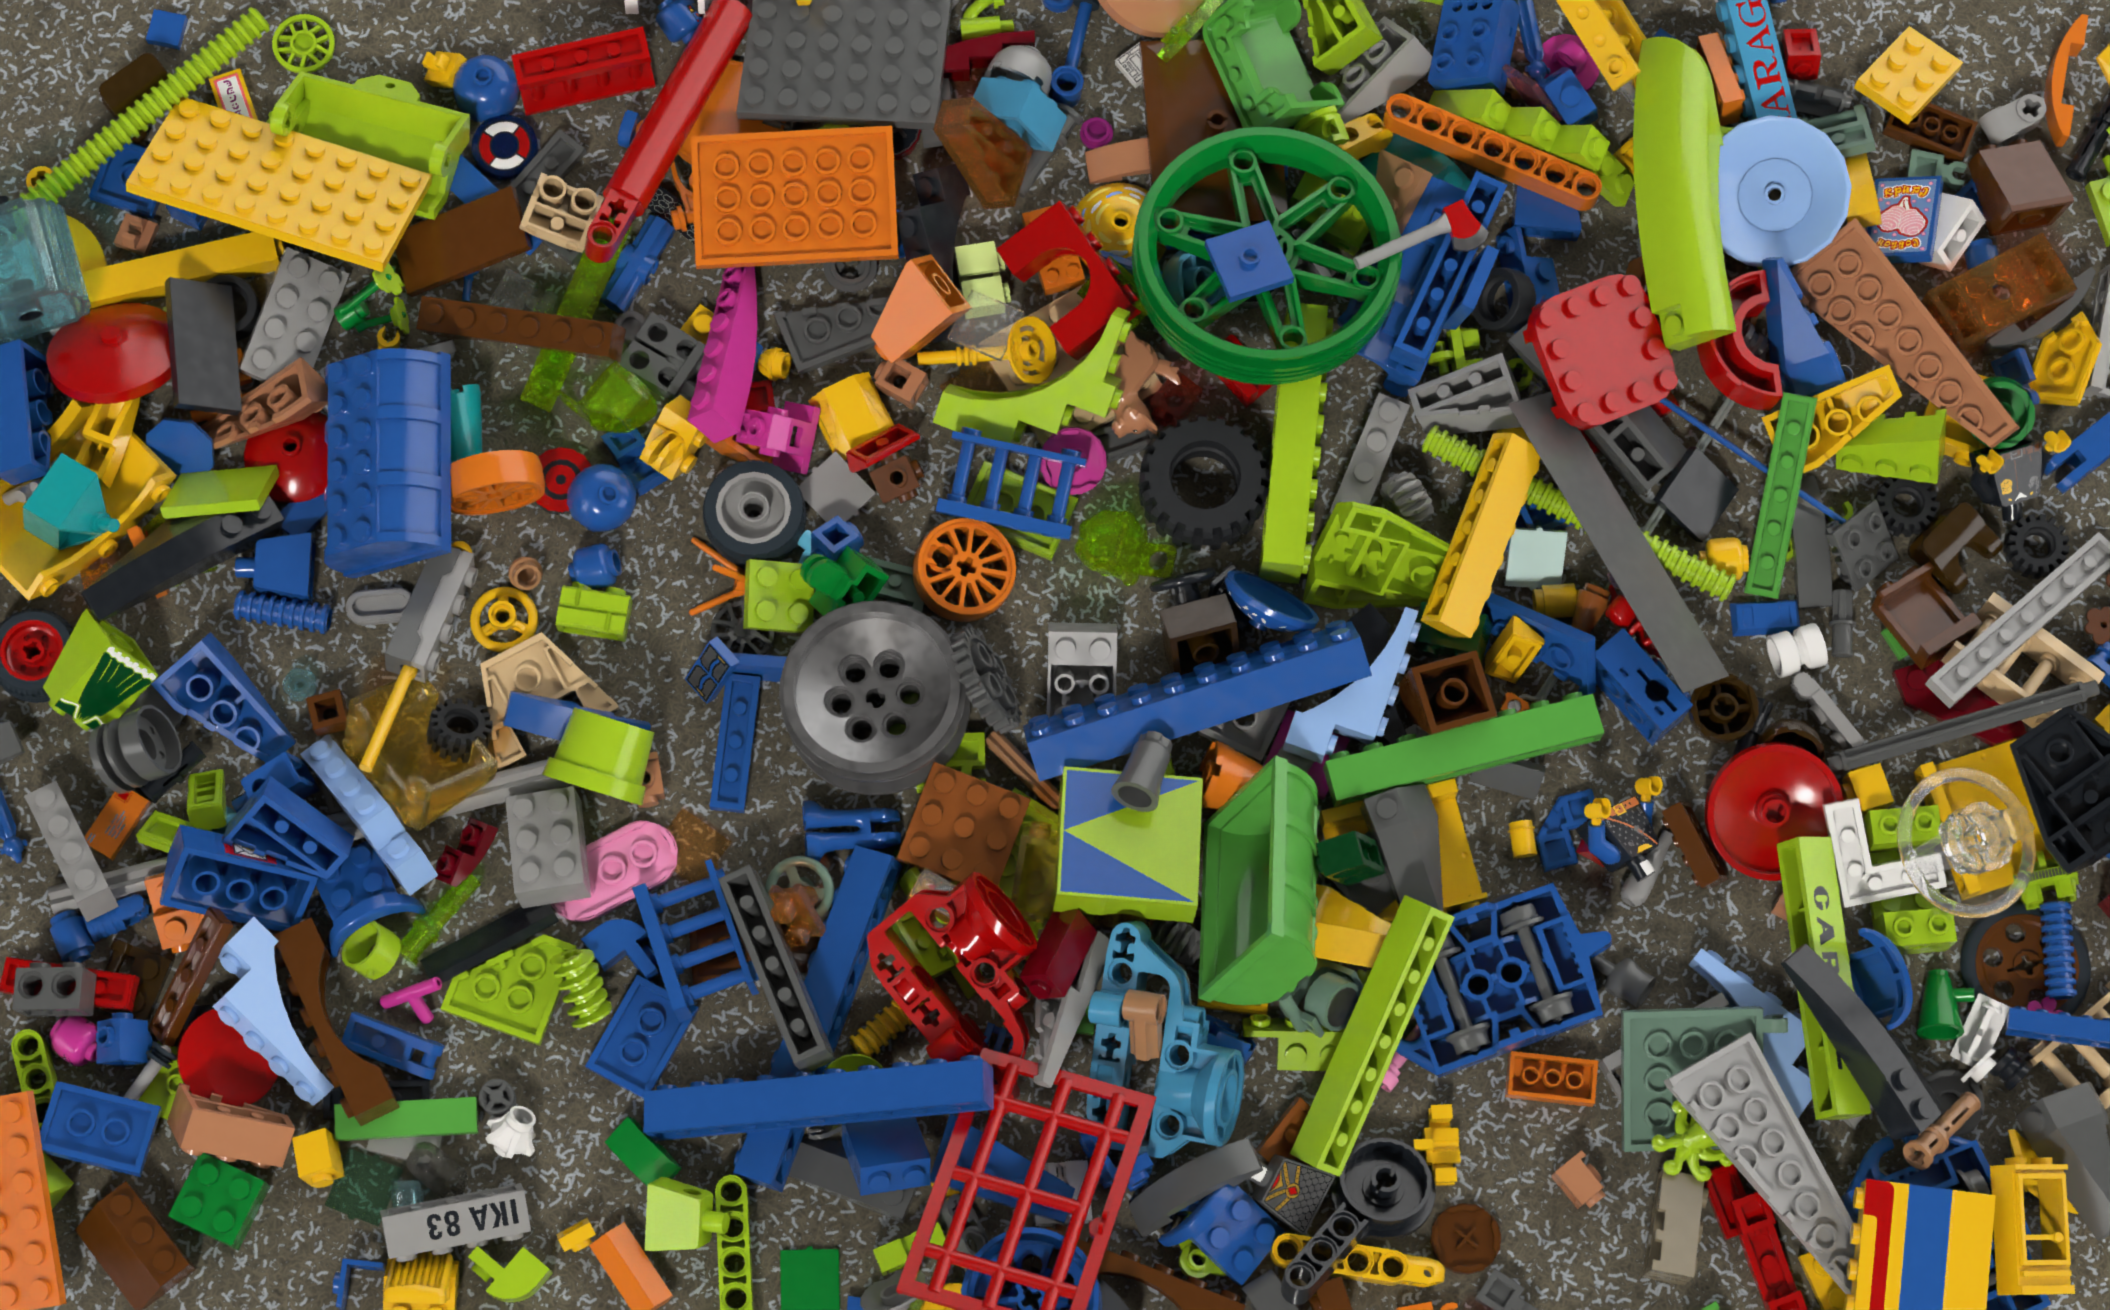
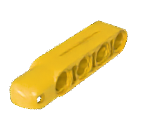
(1411, 1266)

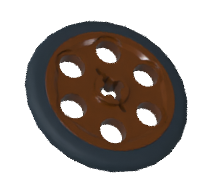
(1990, 934)

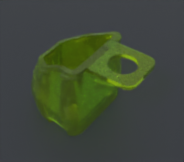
(614, 401)
(1119, 547)

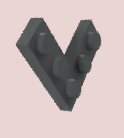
(556, 159)

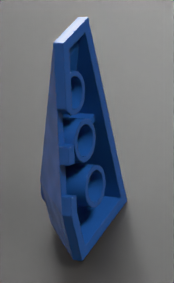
(1793, 341)

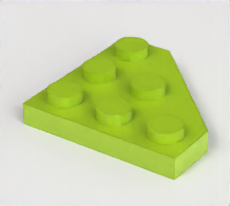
(511, 991)

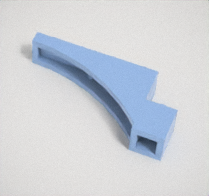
(1360, 706)
(370, 814)
(258, 1013)
(1778, 1048)

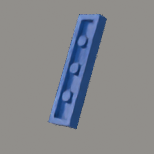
(735, 743)

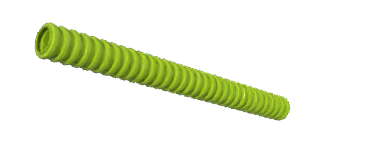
(150, 107)
(1553, 501)

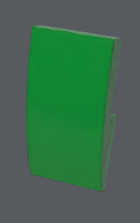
(641, 1153)

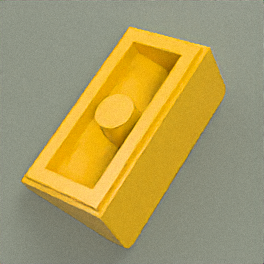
(1513, 651)

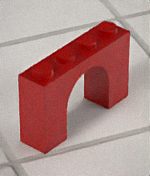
(1057, 235)

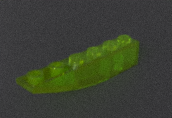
(578, 301)

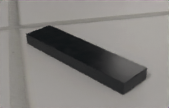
(488, 941)

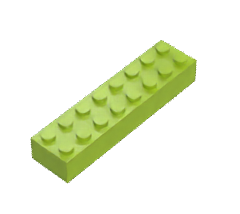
(1293, 464)

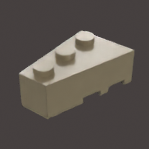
(1675, 1228)

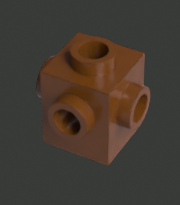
(885, 478)

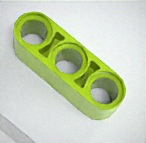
(32, 1065)

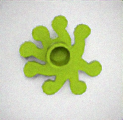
(1691, 1145)

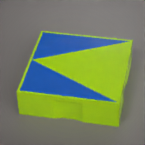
(1126, 857)

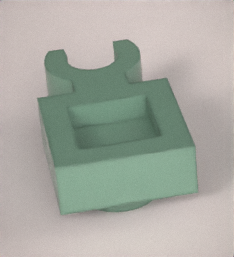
(1931, 164)

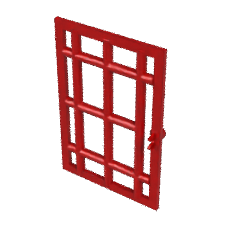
(1099, 1228)

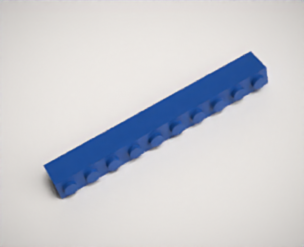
(832, 985)
(819, 1099)

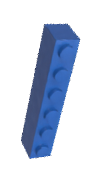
(1444, 279)

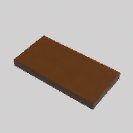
(462, 241)

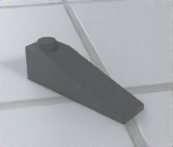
(1408, 841)
(2074, 1132)

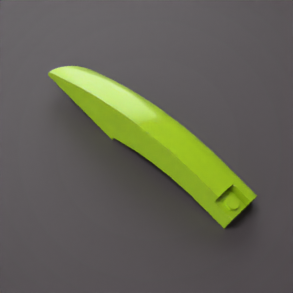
(1678, 193)

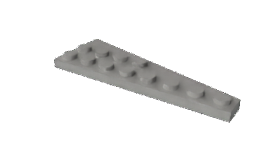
(1756, 1128)

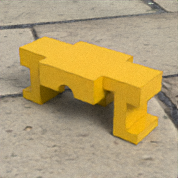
(1440, 1145)

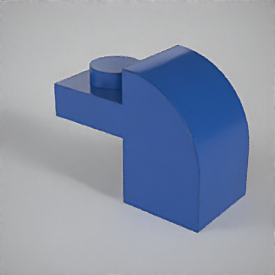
(619, 939)

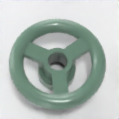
(789, 865)

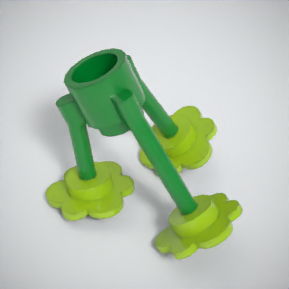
(354, 310)

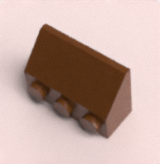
(134, 1247)

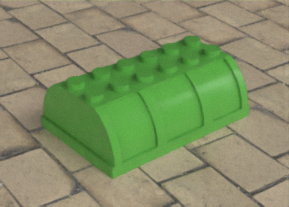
(1260, 889)

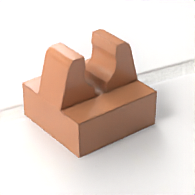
(136, 234)

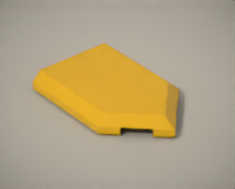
(2066, 363)

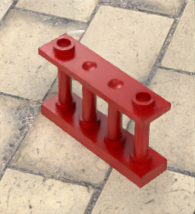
(584, 70)

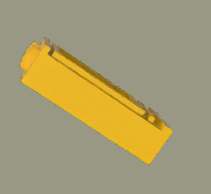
(2013, 1271)

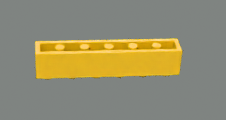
(1482, 536)

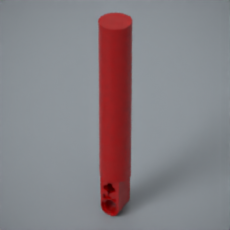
(667, 125)

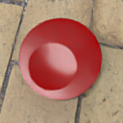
(219, 1062)

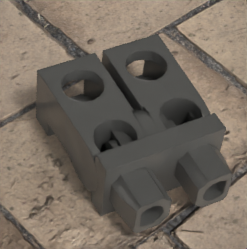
(664, 358)

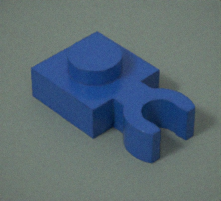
(2017, 367)

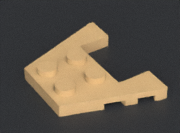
(533, 669)

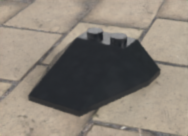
(2068, 786)

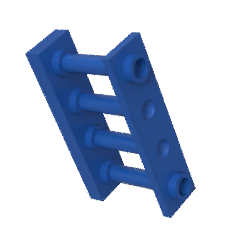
(989, 509)
(673, 965)

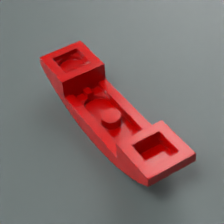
(1765, 1254)

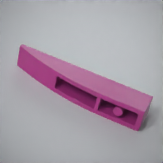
(727, 358)

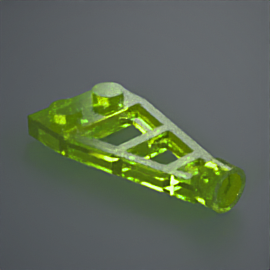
(1186, 29)

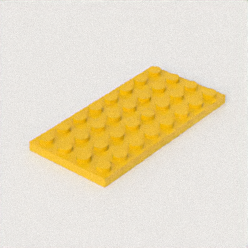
(279, 184)

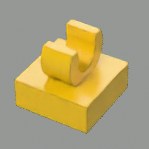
(442, 68)

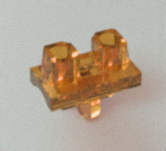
(796, 909)

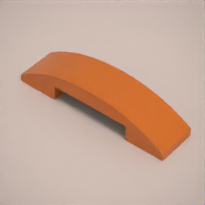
(2057, 114)

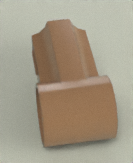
(1145, 1017)

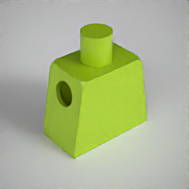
(680, 1216)

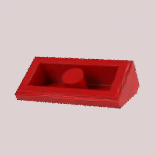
(880, 447)

